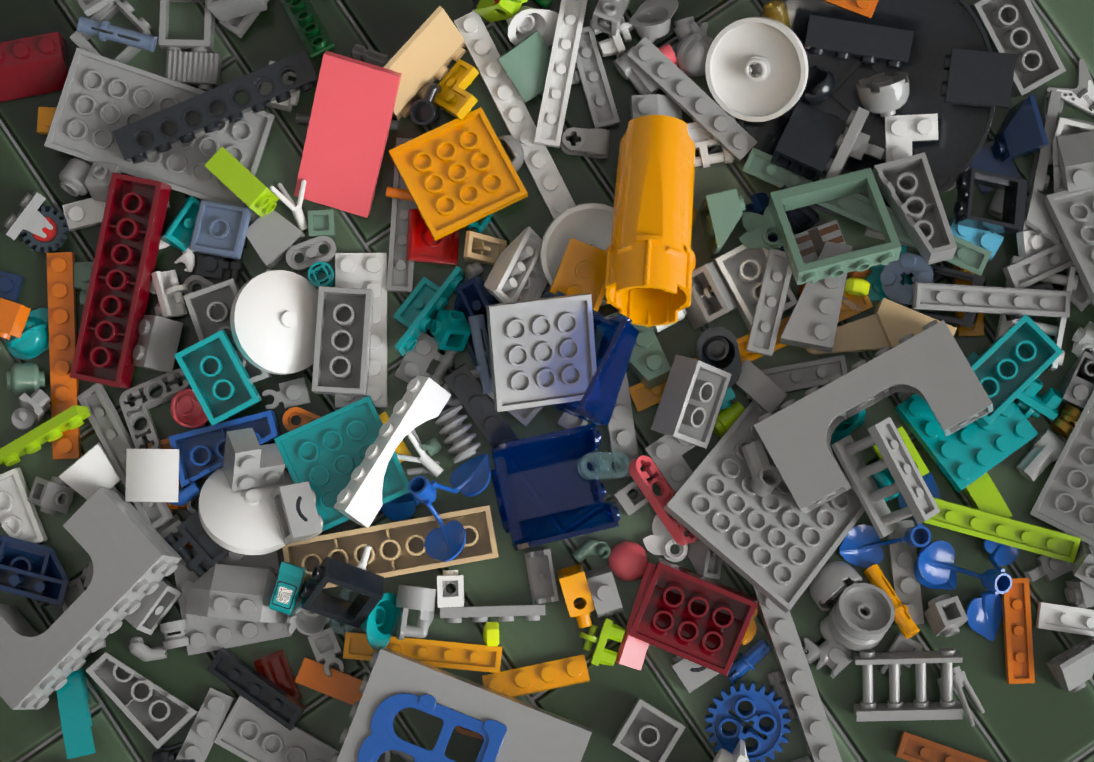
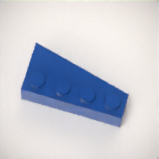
(204, 448)

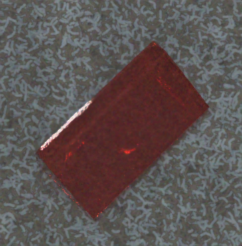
(278, 671)

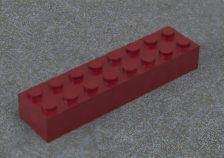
(120, 280)

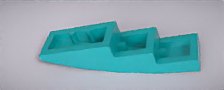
(76, 715)

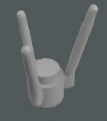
(959, 680)

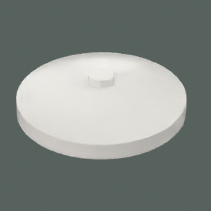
(756, 69)
(583, 222)
(276, 321)
(242, 518)

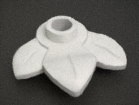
(661, 541)

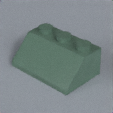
(719, 217)

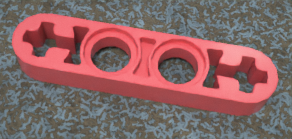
(655, 501)

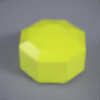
(857, 286)
(491, 634)

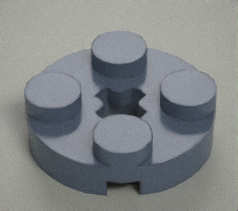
(892, 277)

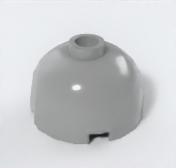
(884, 93)
(831, 583)

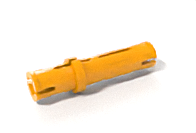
(902, 617)

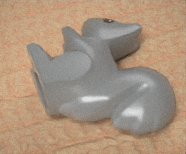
(829, 652)

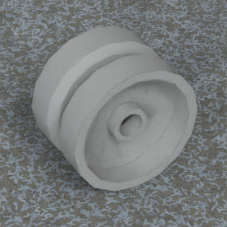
(861, 616)

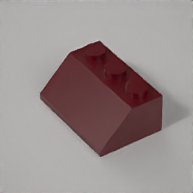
(33, 66)

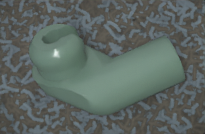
(592, 547)

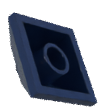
(1021, 131)

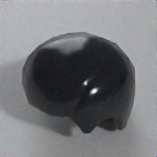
(819, 85)

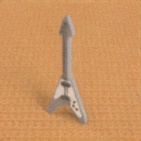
(1083, 95)

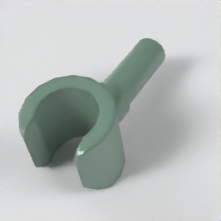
(432, 446)

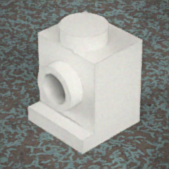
(446, 599)

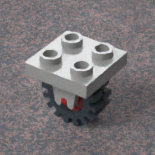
(40, 226)

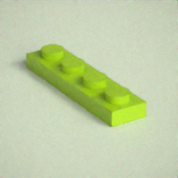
(48, 431)

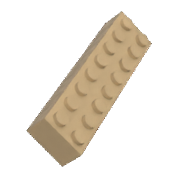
(397, 545)

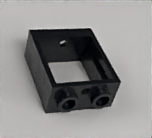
(1013, 205)
(970, 318)
(366, 583)

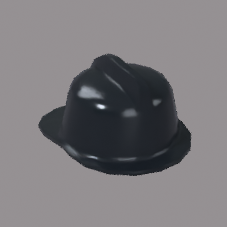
(720, 349)

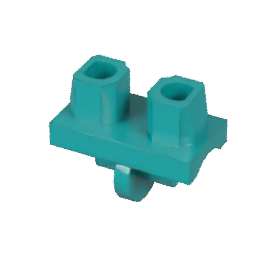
(1035, 403)

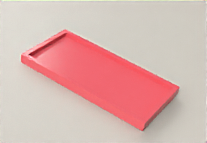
(347, 133)

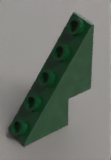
(308, 27)

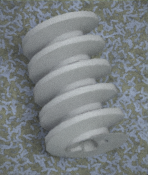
(457, 433)

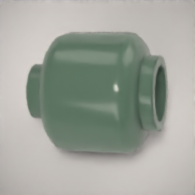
(24, 378)

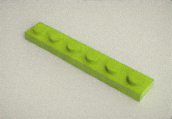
(1005, 530)

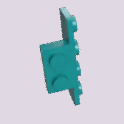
(422, 306)

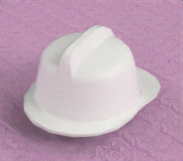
(531, 20)

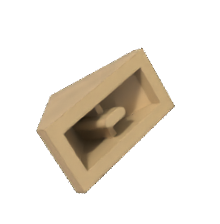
(482, 248)

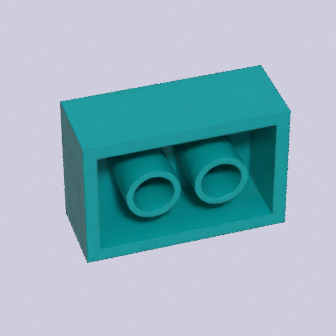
(217, 377)

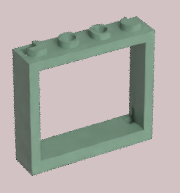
(824, 191)

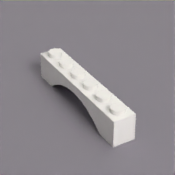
(363, 494)

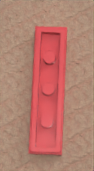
(632, 650)

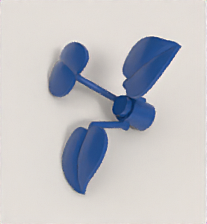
(448, 539)
(863, 548)
(982, 612)

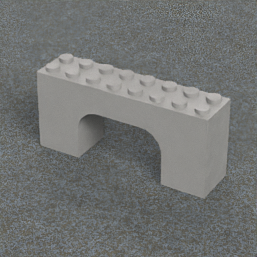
(921, 364)
(127, 566)

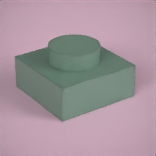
(321, 223)

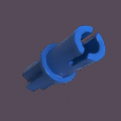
(748, 660)

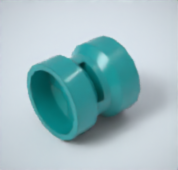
(325, 278)

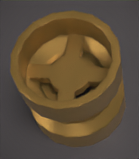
(1066, 422)

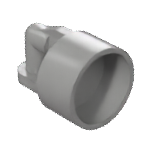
(418, 599)

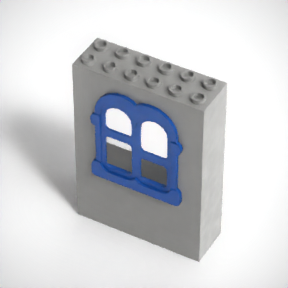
(509, 726)

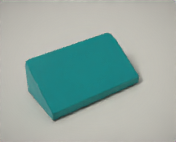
(182, 225)

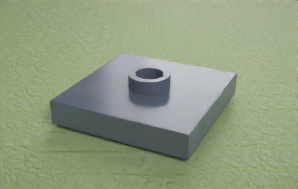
(220, 229)

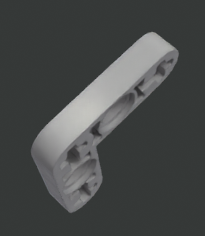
(141, 408)

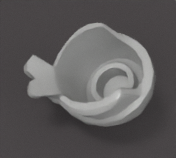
(693, 50)
(305, 621)

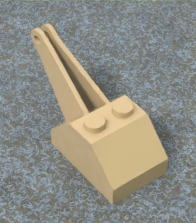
(881, 329)

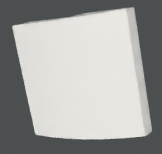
(152, 475)

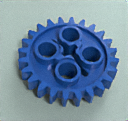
(763, 706)

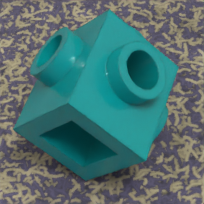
(450, 330)

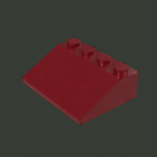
(693, 616)

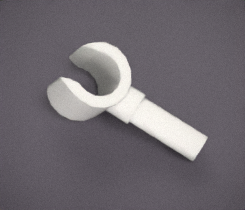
(363, 562)

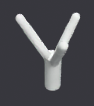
(287, 200)
(424, 459)

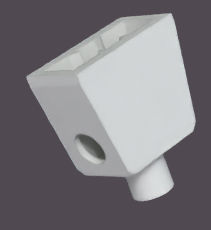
(91, 472)

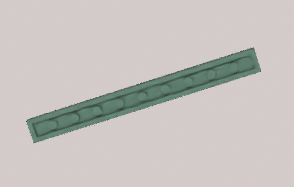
(859, 209)

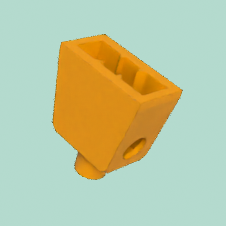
(575, 585)

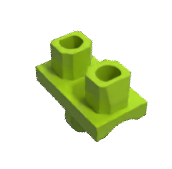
(608, 631)

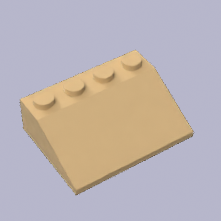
(425, 59)

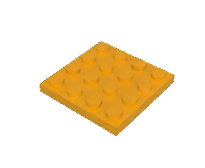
(458, 173)

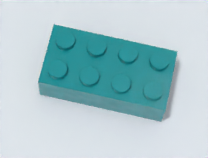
(1013, 364)

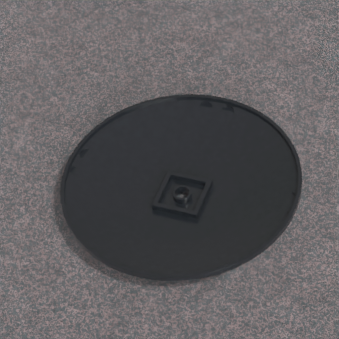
(937, 29)

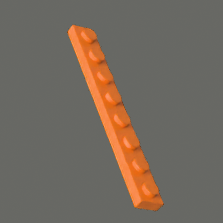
(62, 346)

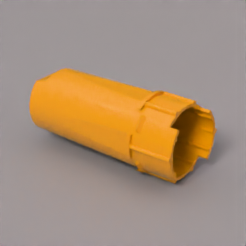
(652, 222)

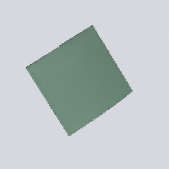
(527, 65)

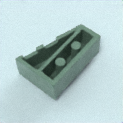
(648, 358)

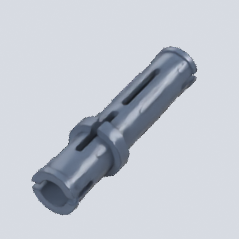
(88, 27)
(482, 351)

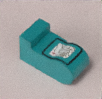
(287, 588)

